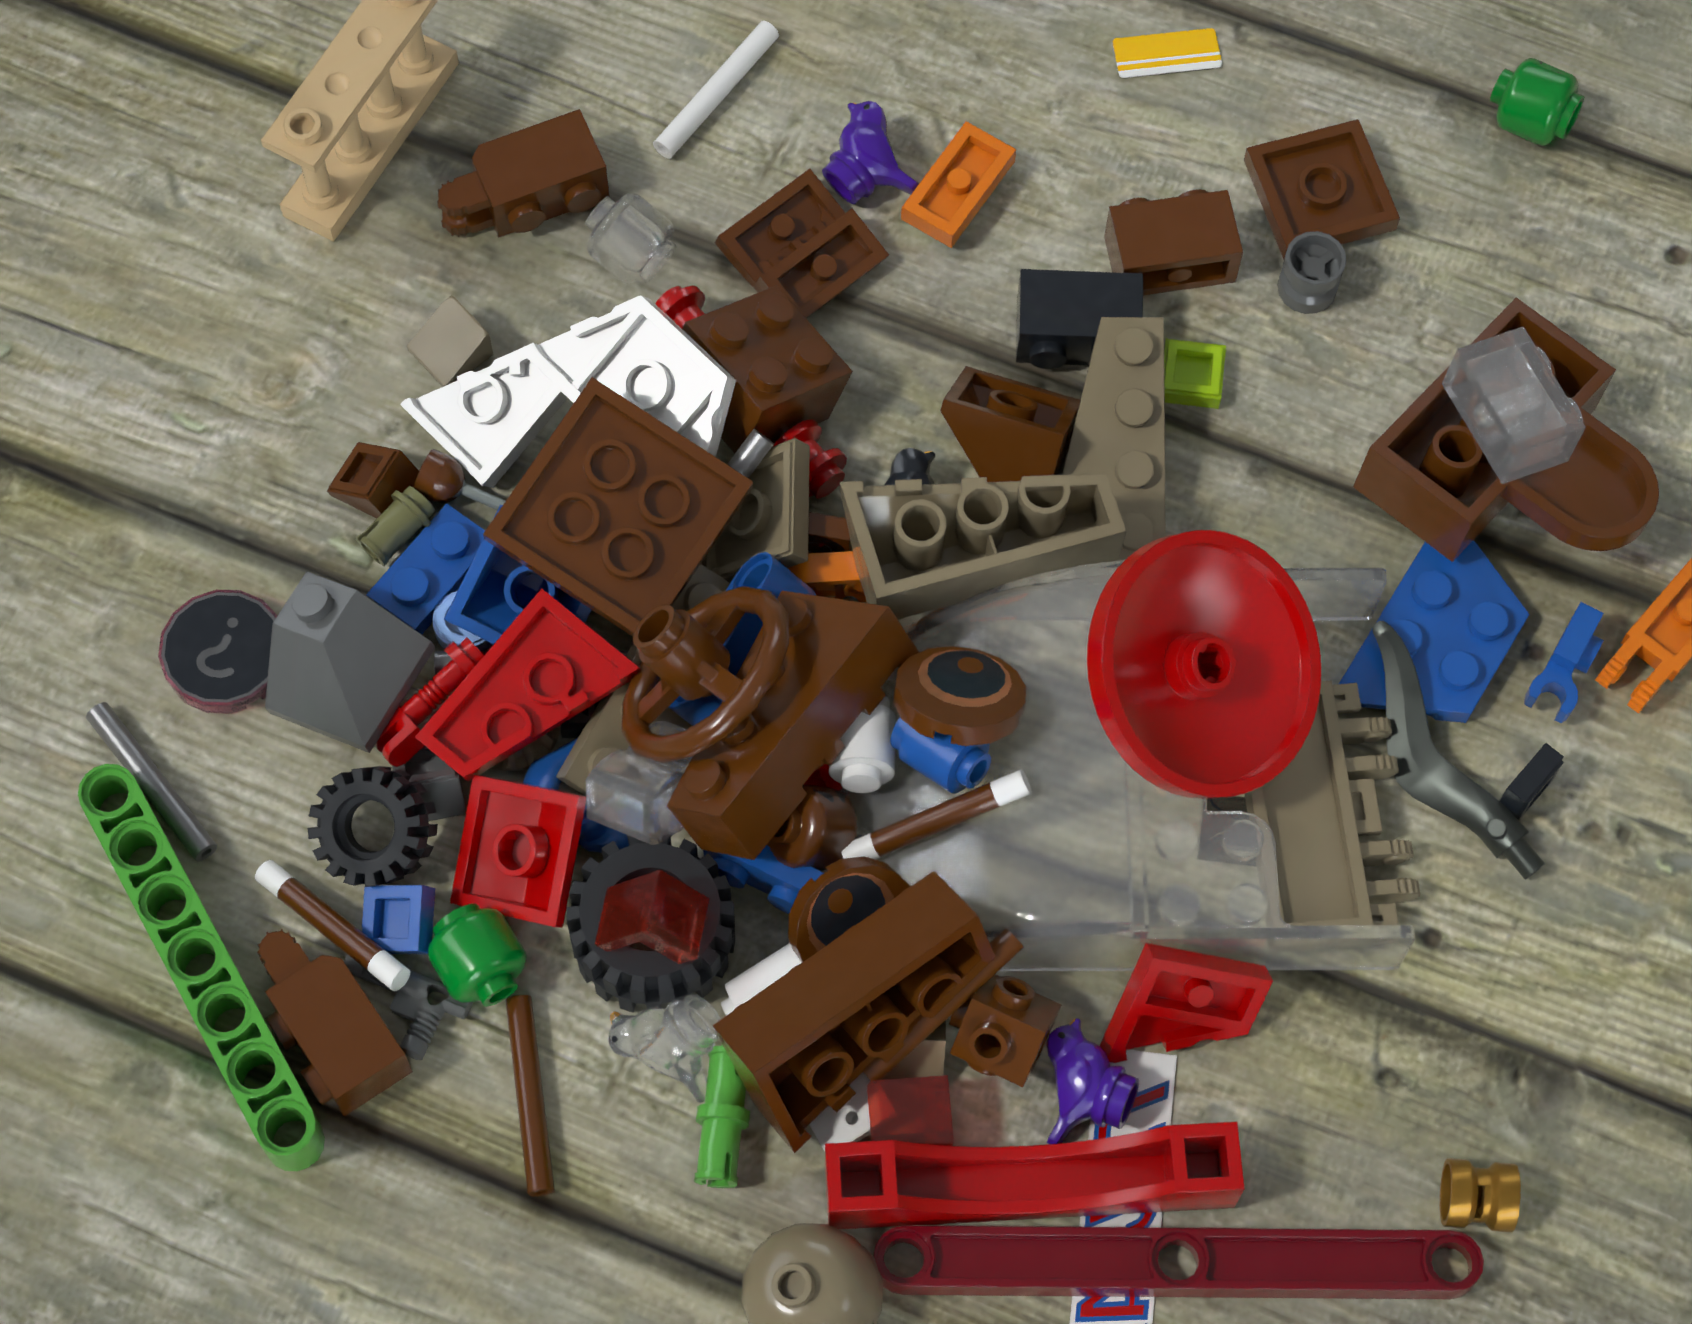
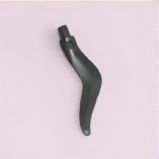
(1433, 778)

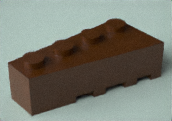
(754, 777)
(851, 1003)

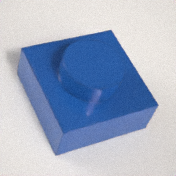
(399, 917)

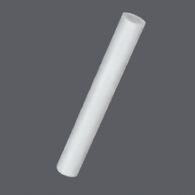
(716, 89)

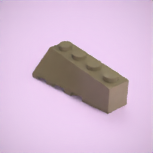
(951, 541)

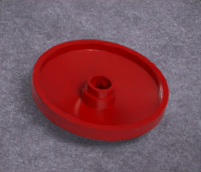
(1204, 664)

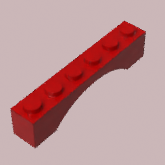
(1123, 1174)

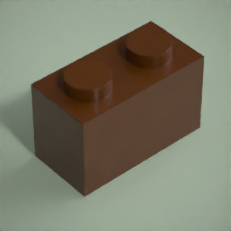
(1175, 241)

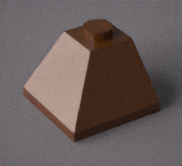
(1009, 425)

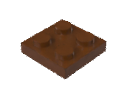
(1322, 184)

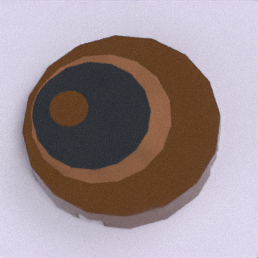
(960, 695)
(839, 901)

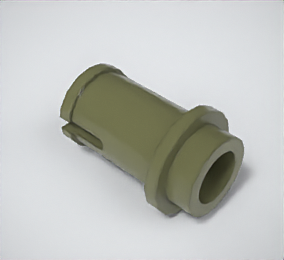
(396, 525)

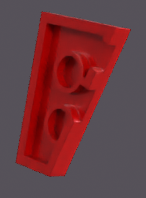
(524, 687)

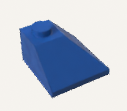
(498, 591)

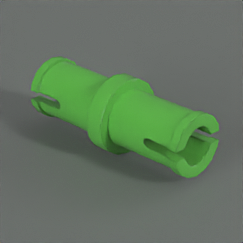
(722, 1123)

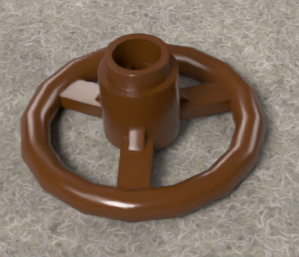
(694, 664)

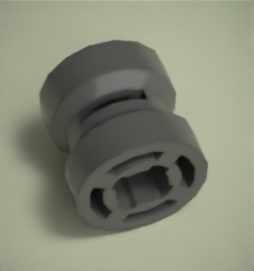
(1311, 272)

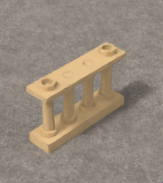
(357, 110)

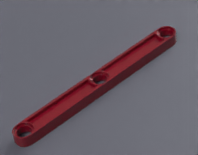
(1227, 1262)

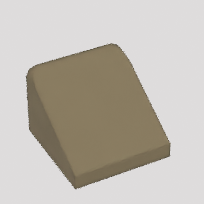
(450, 343)

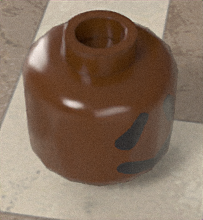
(816, 830)

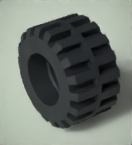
(647, 975)

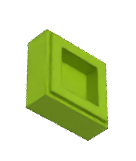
(1193, 373)

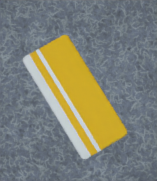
(1167, 52)

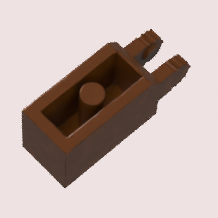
(527, 179)
(331, 1023)

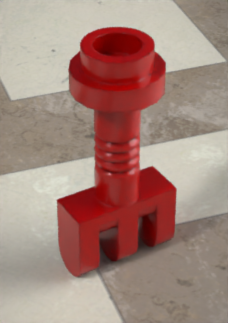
(398, 737)

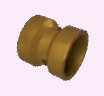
(1480, 1195)

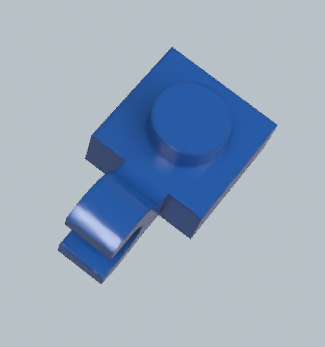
(1574, 651)

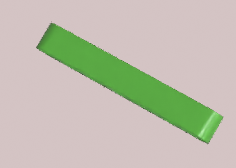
(210, 993)

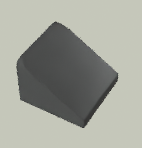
(439, 780)

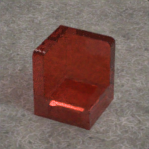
(656, 913)
(911, 1110)

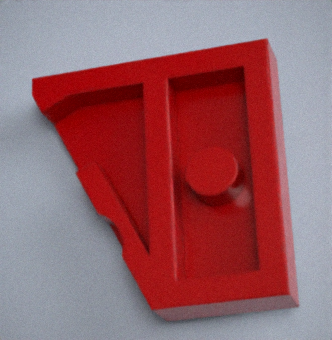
(1184, 1000)

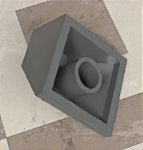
(341, 662)

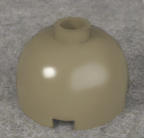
(811, 1278)

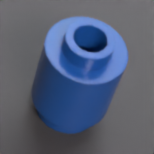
(940, 761)

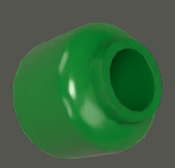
(1537, 101)
(477, 955)

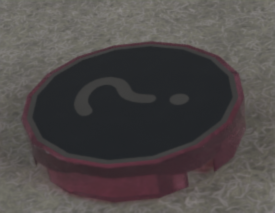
(218, 650)

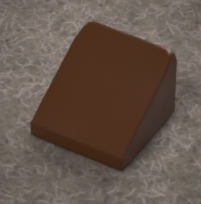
(372, 477)

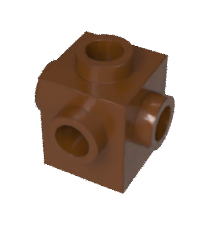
(1004, 1028)

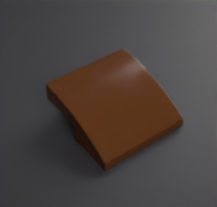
(802, 245)

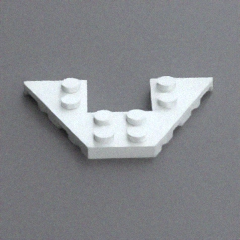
(633, 350)

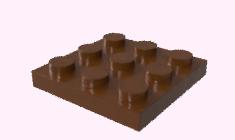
(617, 508)

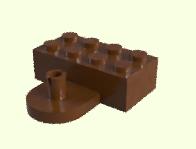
(1446, 492)

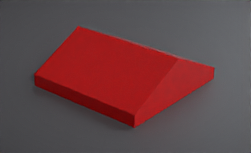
(518, 850)

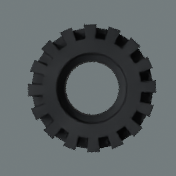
(336, 833)

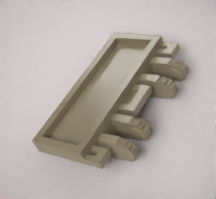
(1320, 812)

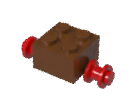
(781, 372)

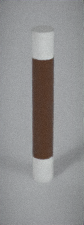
(940, 817)
(332, 925)

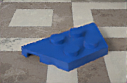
(1455, 626)

